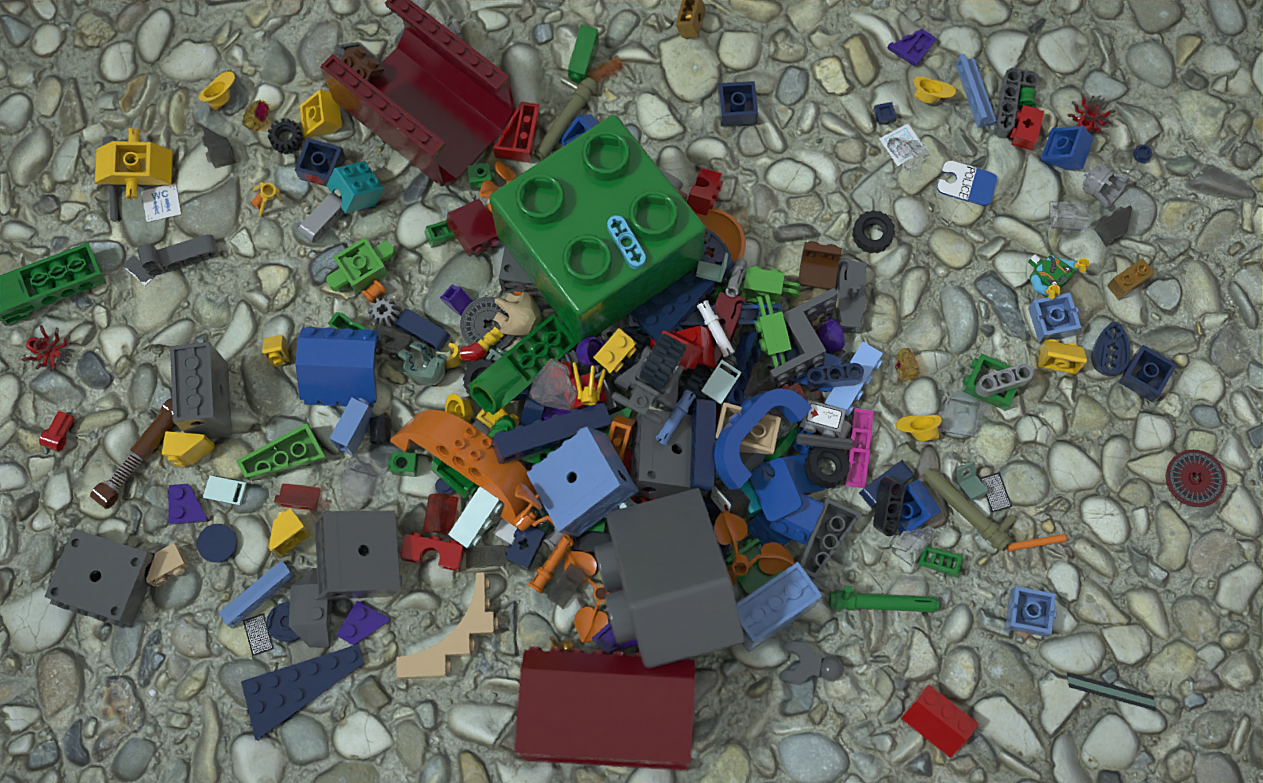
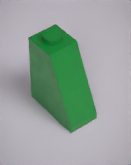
(583, 53)

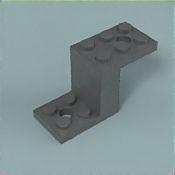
(804, 338)

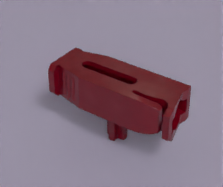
(729, 319)

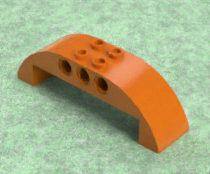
(468, 453)

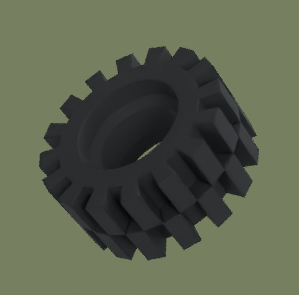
(290, 144)

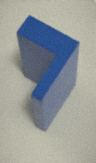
(759, 529)

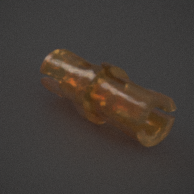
(605, 68)

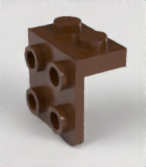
(362, 62)
(819, 265)

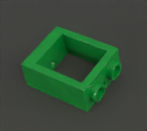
(995, 400)

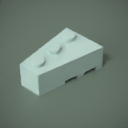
(476, 518)

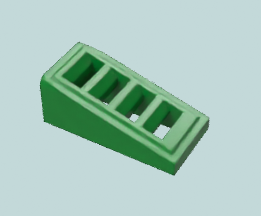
(439, 239)
(940, 568)

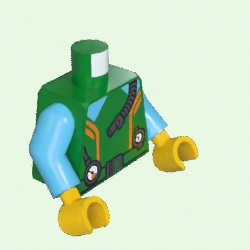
(1053, 273)

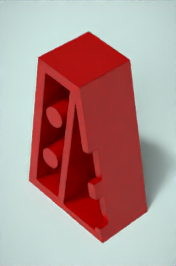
(702, 337)

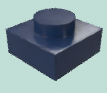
(885, 113)

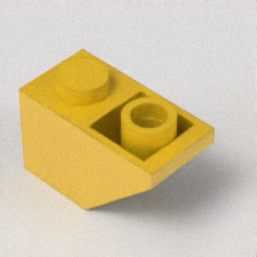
(276, 350)

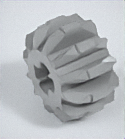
(379, 307)

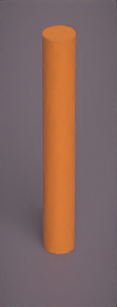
(1036, 542)

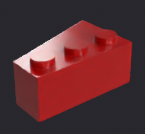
(520, 135)

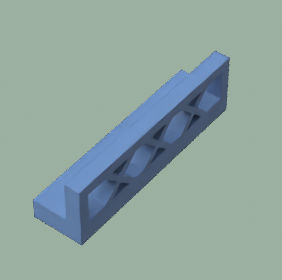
(975, 91)
(256, 594)

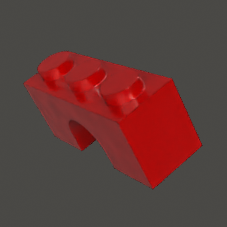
(705, 191)
(415, 547)

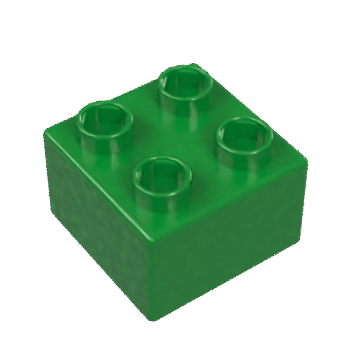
(559, 234)

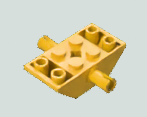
(133, 164)

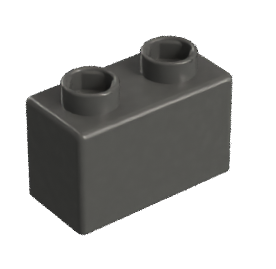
(671, 578)

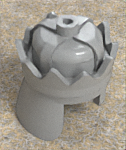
(1104, 184)

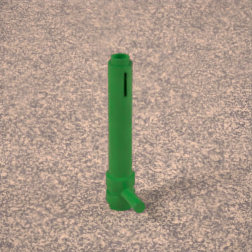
(851, 601)

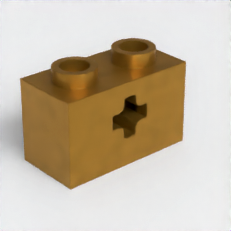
(690, 18)
(1130, 279)

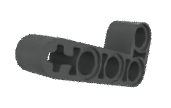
(1009, 103)
(177, 255)

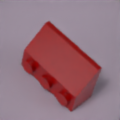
(939, 721)

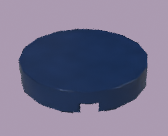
(217, 543)
(279, 626)

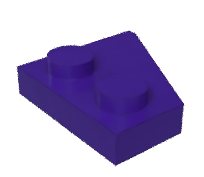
(361, 623)

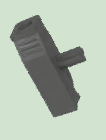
(851, 295)

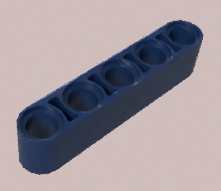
(746, 353)
(703, 444)

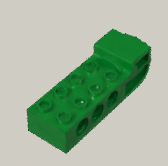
(48, 282)
(521, 364)

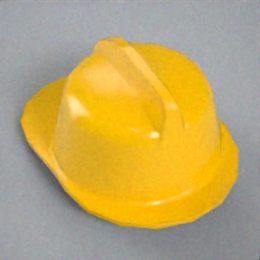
(931, 90)
(218, 91)
(459, 407)
(921, 427)

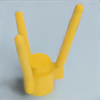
(267, 192)
(589, 395)

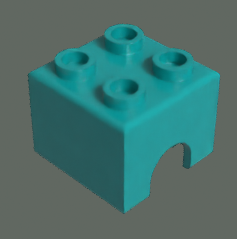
(357, 186)

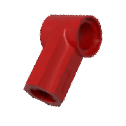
(55, 436)

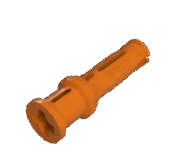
(545, 572)

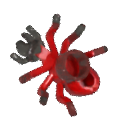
(1091, 113)
(43, 348)

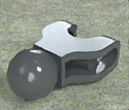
(811, 665)

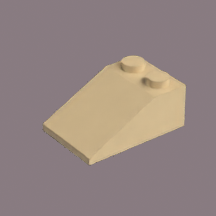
(759, 439)

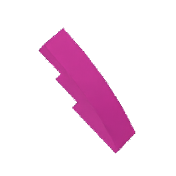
(860, 452)

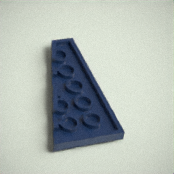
(676, 301)
(286, 691)

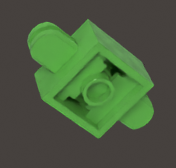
(356, 259)
(762, 282)
(772, 331)

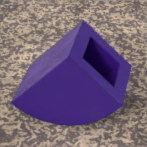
(456, 299)

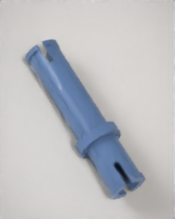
(676, 416)

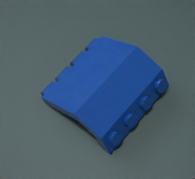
(336, 365)

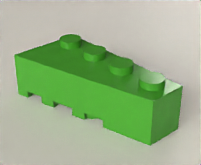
(283, 454)

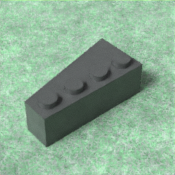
(830, 530)

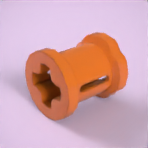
(373, 291)

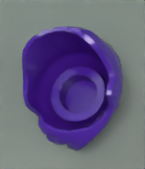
(831, 335)
(588, 349)

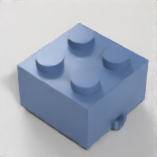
(1054, 317)
(1031, 611)

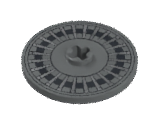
(473, 321)

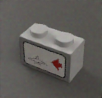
(823, 419)

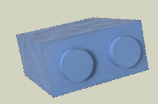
(352, 426)

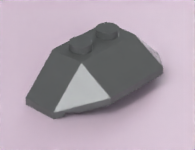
(309, 615)

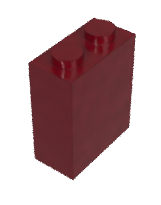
(473, 227)

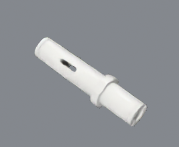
(712, 322)

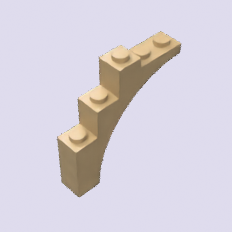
(476, 622)

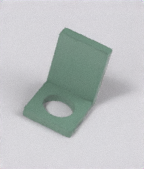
(712, 271)
(970, 482)

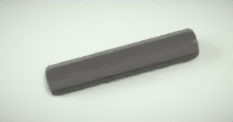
(824, 441)

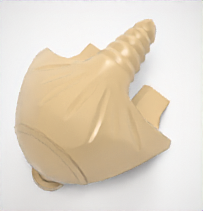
(522, 312)

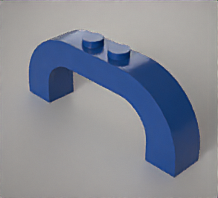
(728, 443)

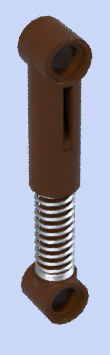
(106, 493)

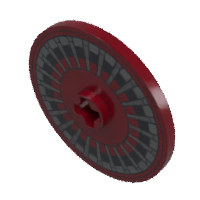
(1207, 487)

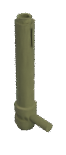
(580, 98)
(989, 531)

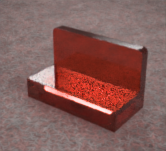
(298, 497)
(440, 513)

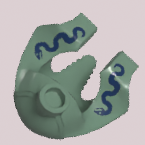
(433, 366)

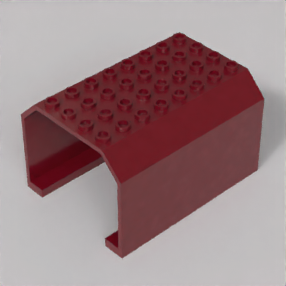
(433, 101)
(604, 710)

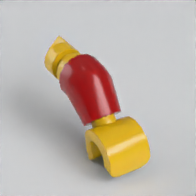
(475, 351)

